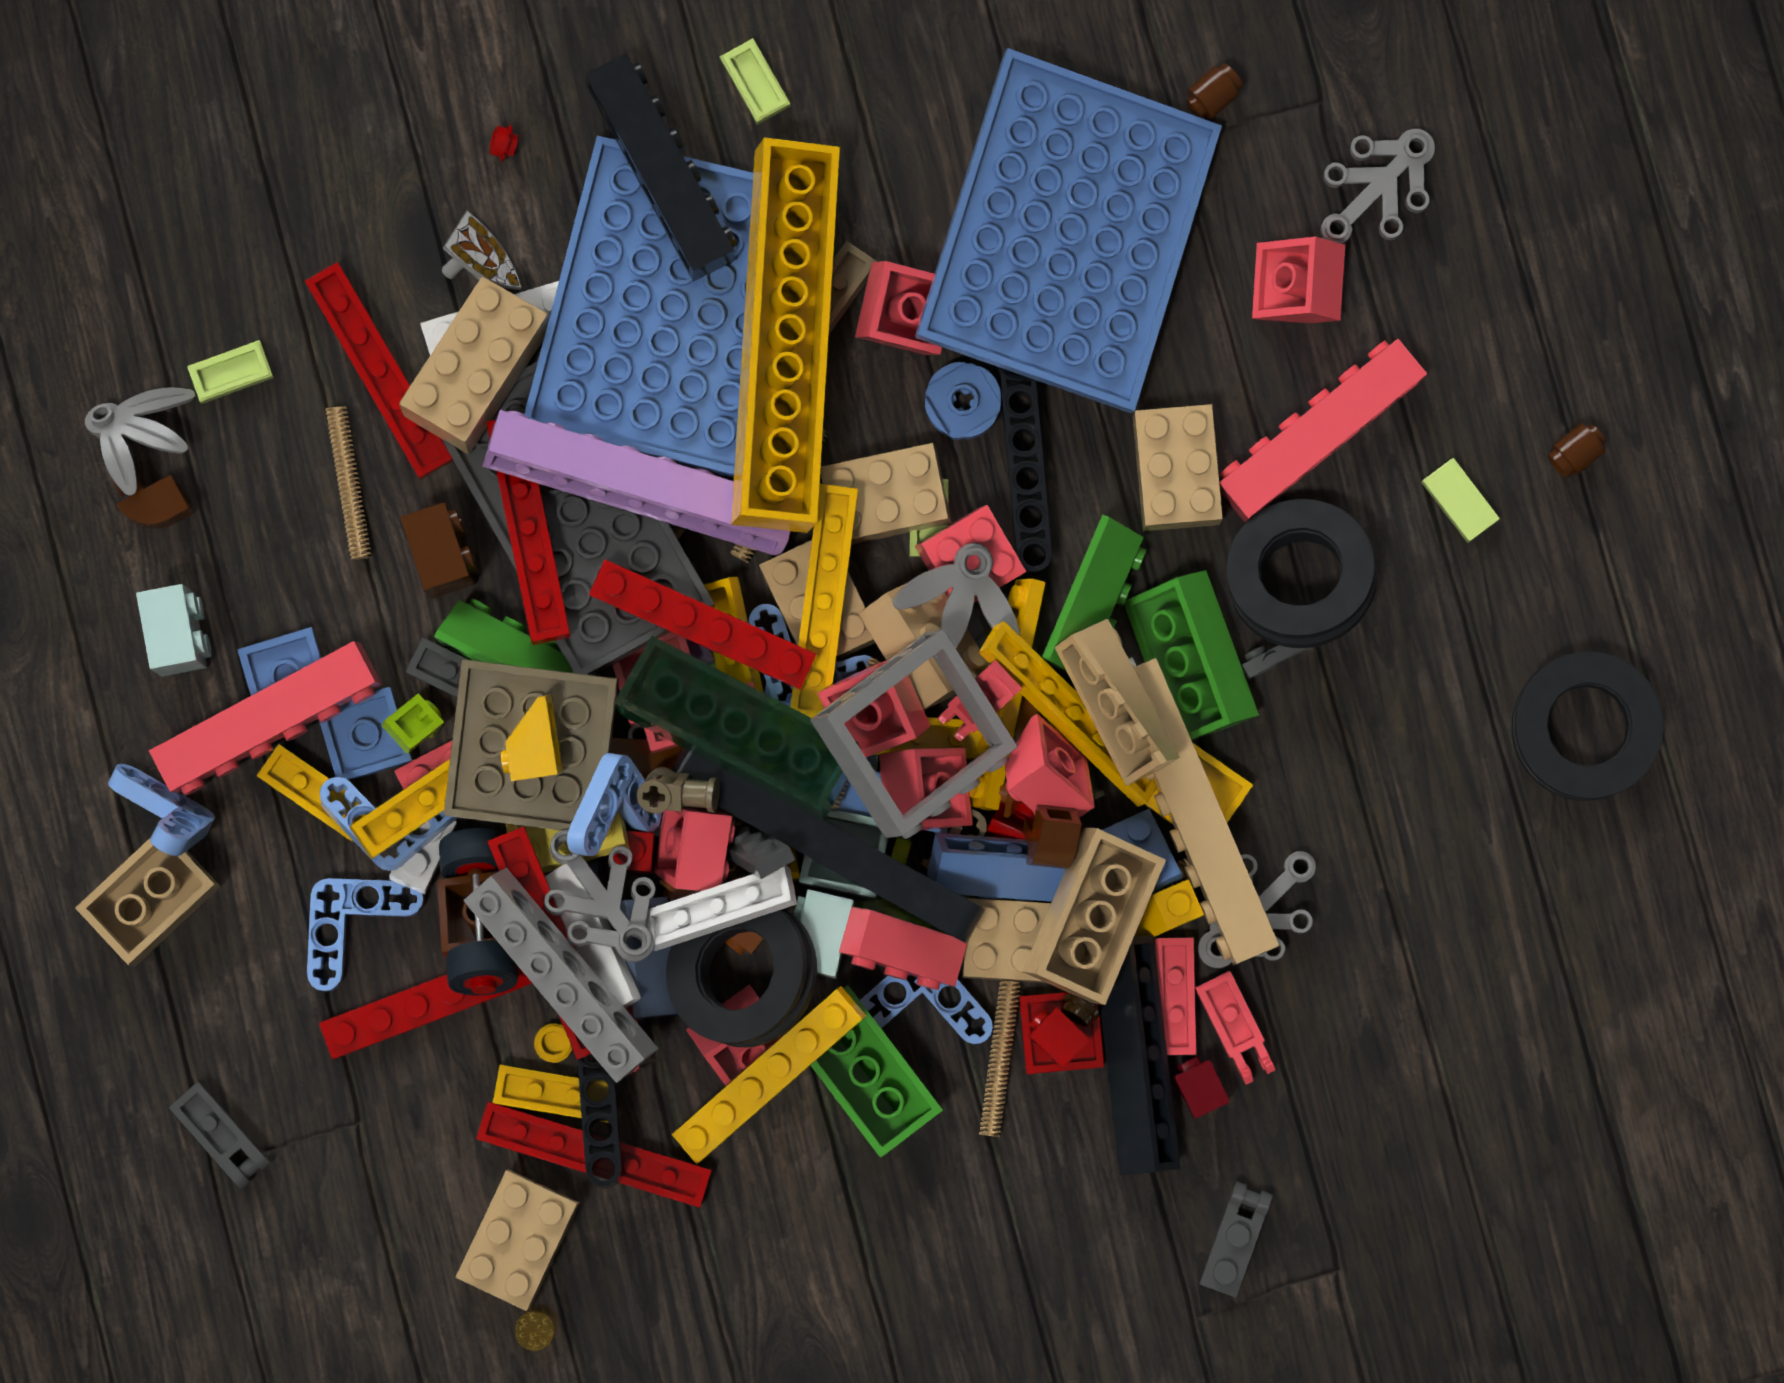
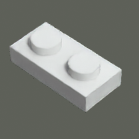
(420, 869)

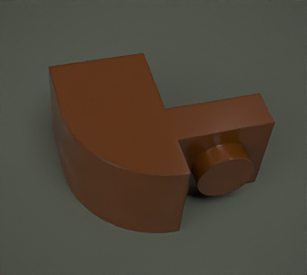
(156, 505)
(1052, 836)

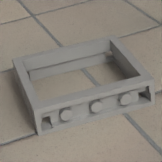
(858, 770)

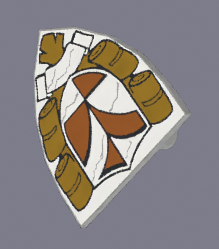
(480, 253)

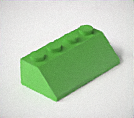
(1097, 584)
(483, 638)
(1195, 652)
(875, 1085)

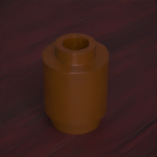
(1214, 91)
(1577, 450)

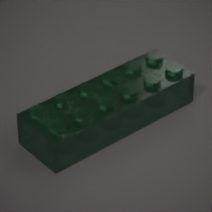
(731, 727)

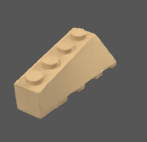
(1117, 702)

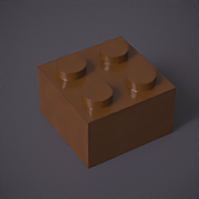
(438, 550)

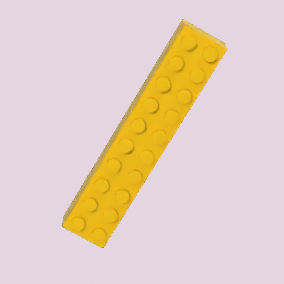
(785, 336)

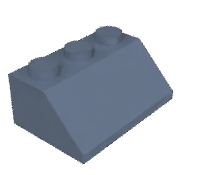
(649, 974)

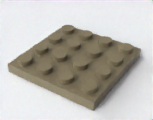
(490, 707)

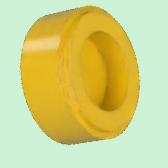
(552, 1043)

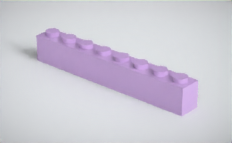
(622, 479)

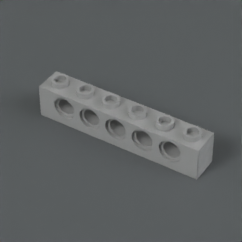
(560, 974)

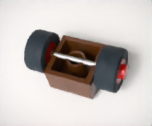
(472, 954)

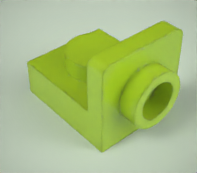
(413, 723)

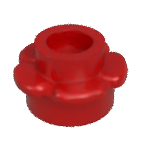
(503, 142)

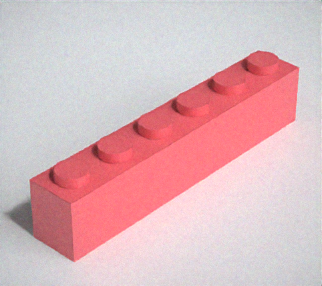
(1321, 430)
(265, 718)

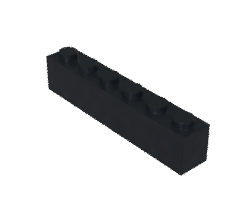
(660, 166)
(1139, 1065)

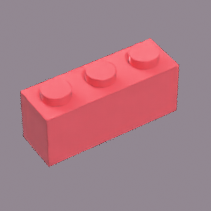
(902, 948)

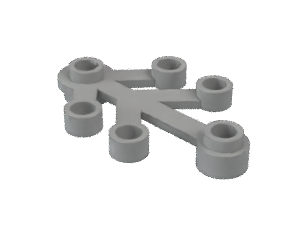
(1382, 181)
(1267, 899)
(604, 903)

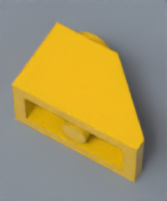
(533, 744)
(1169, 910)

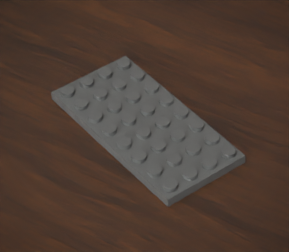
(581, 539)

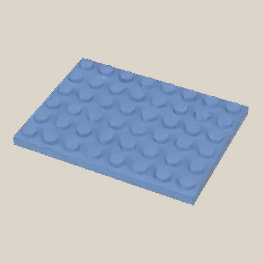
(1068, 231)
(631, 336)

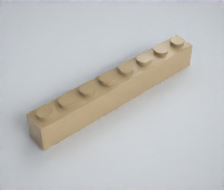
(1206, 836)

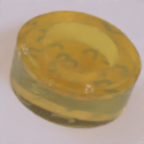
(534, 1330)

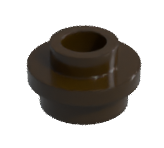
(1079, 1010)

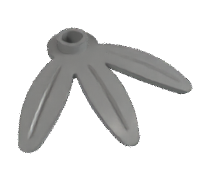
(114, 422)
(965, 586)

